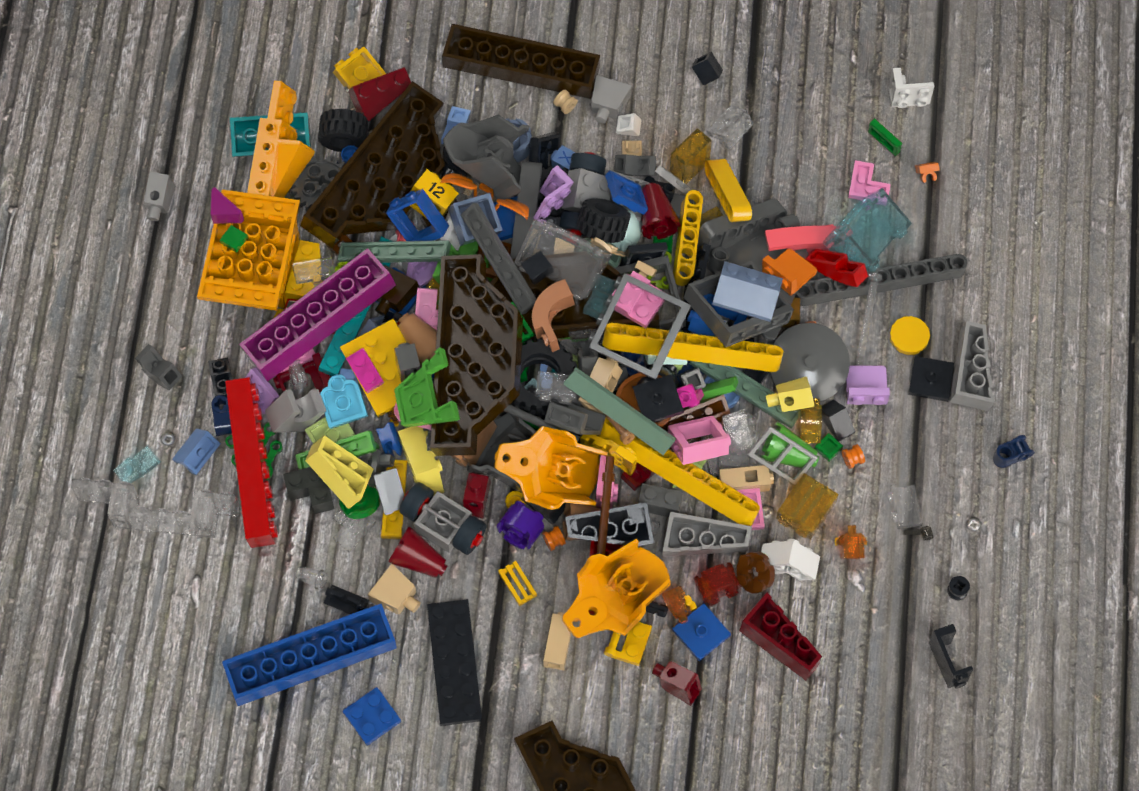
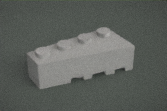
(971, 374)
(704, 536)

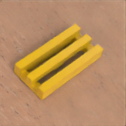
(509, 568)

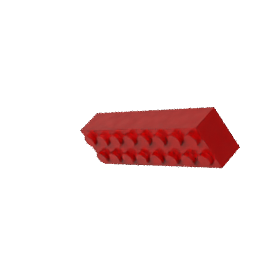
(250, 462)

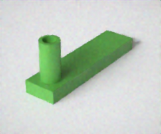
(357, 445)

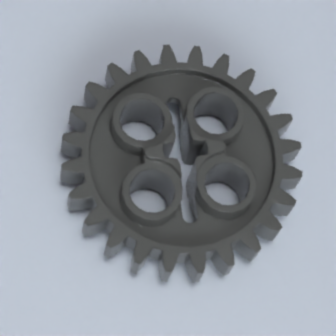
(326, 170)

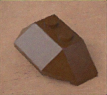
(713, 406)

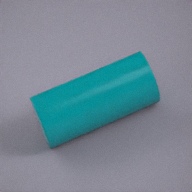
(245, 131)

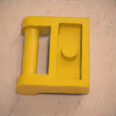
(633, 647)

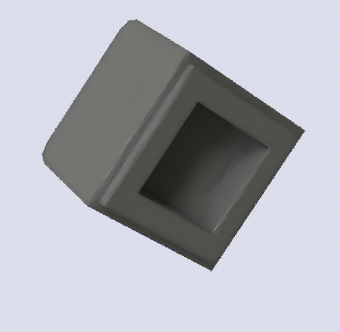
(692, 376)

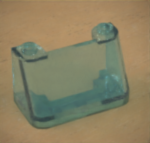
(868, 229)

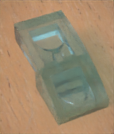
(138, 466)

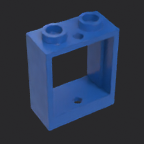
(404, 224)
(698, 326)

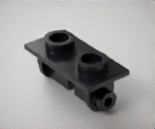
(344, 600)

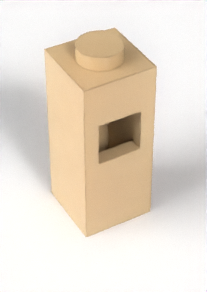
(607, 374)
(747, 477)
(557, 643)

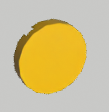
(909, 335)

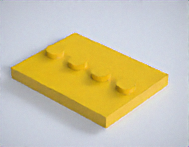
(380, 347)

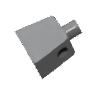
(609, 98)
(158, 194)

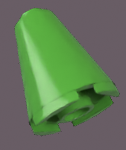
(775, 445)

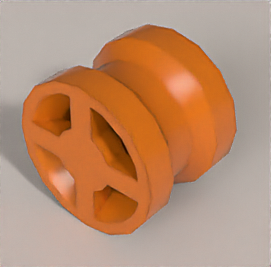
(853, 456)
(553, 538)

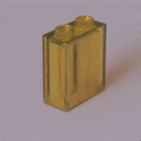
(690, 156)
(807, 506)

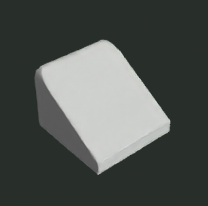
(629, 125)

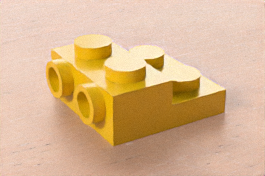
(357, 68)

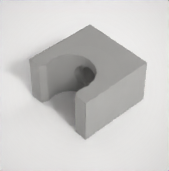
(295, 415)

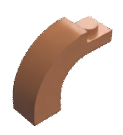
(547, 305)

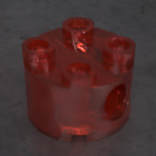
(717, 583)

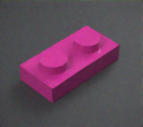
(365, 370)

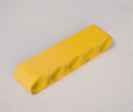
(728, 190)
(692, 230)

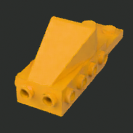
(285, 155)

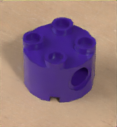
(521, 525)

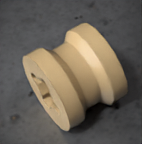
(565, 101)

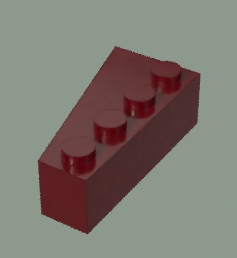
(780, 638)

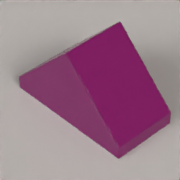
(223, 209)

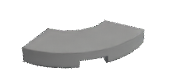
(672, 179)

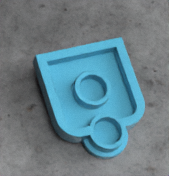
(343, 401)

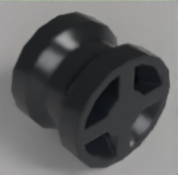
(955, 591)

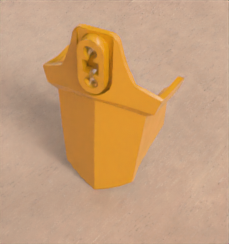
(552, 468)
(616, 590)

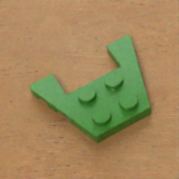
(417, 397)

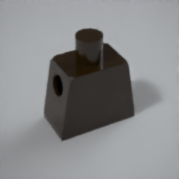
(399, 295)

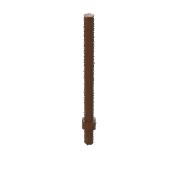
(607, 477)

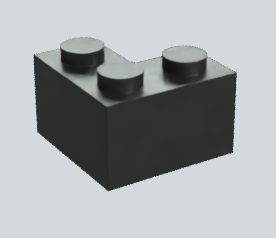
(308, 483)

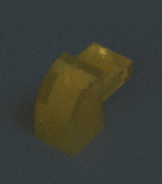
(811, 423)

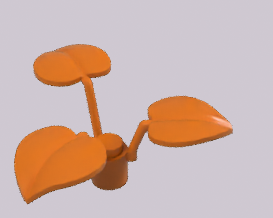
(465, 182)

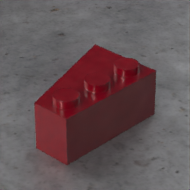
(376, 94)

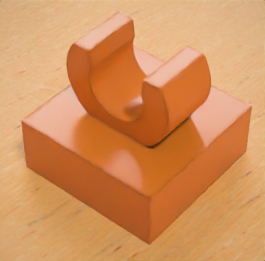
(927, 168)

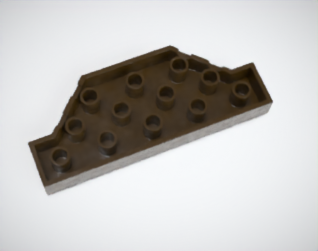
(380, 170)
(482, 353)
(564, 766)

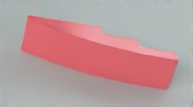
(798, 237)

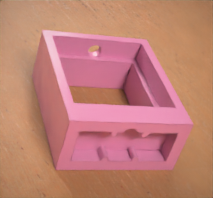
(703, 449)

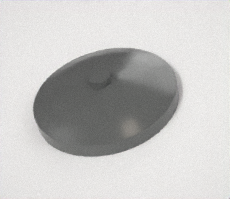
(813, 353)

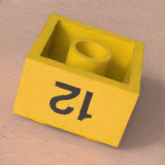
(440, 194)

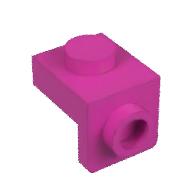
(689, 396)

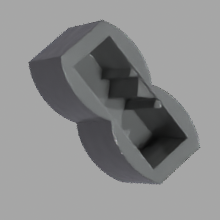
(586, 357)

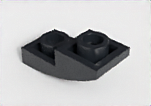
(220, 372)

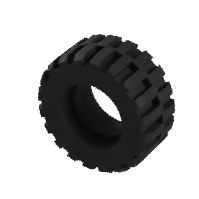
(538, 353)

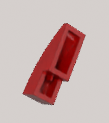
(838, 267)

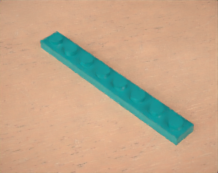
(334, 357)

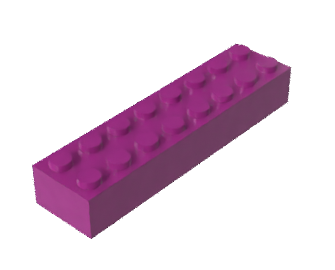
(317, 314)

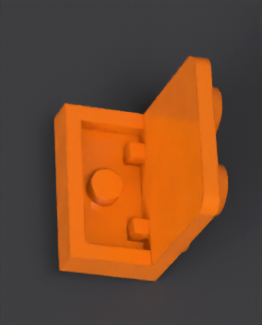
(791, 268)

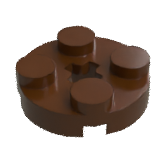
(745, 575)

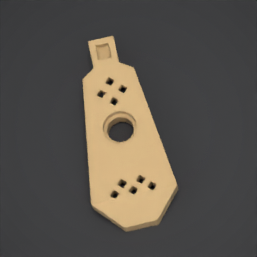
(608, 247)

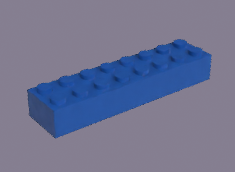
(309, 654)

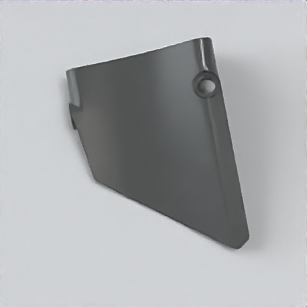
(746, 241)

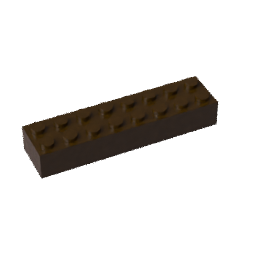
(521, 60)

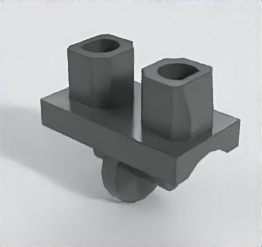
(379, 463)

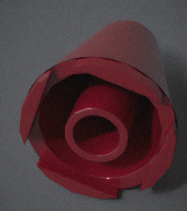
(660, 218)
(418, 555)

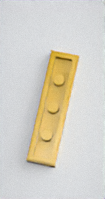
(393, 523)

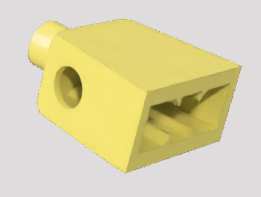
(798, 392)

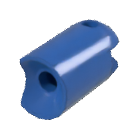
(389, 439)

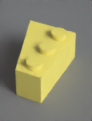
(422, 462)
(339, 470)

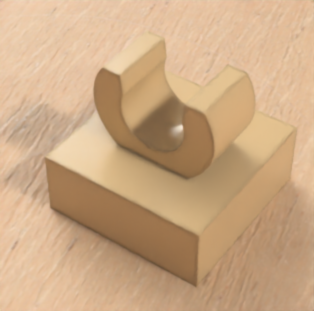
(632, 148)
(645, 269)

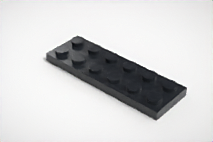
(454, 662)

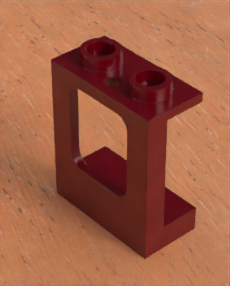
(319, 378)

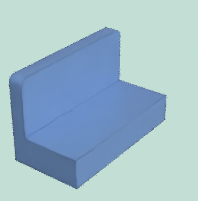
(196, 450)

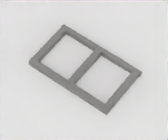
(773, 466)

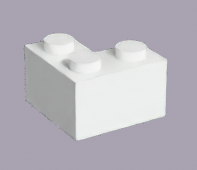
(792, 559)

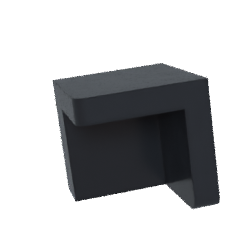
(707, 68)
(537, 267)

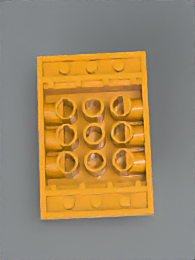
(263, 264)

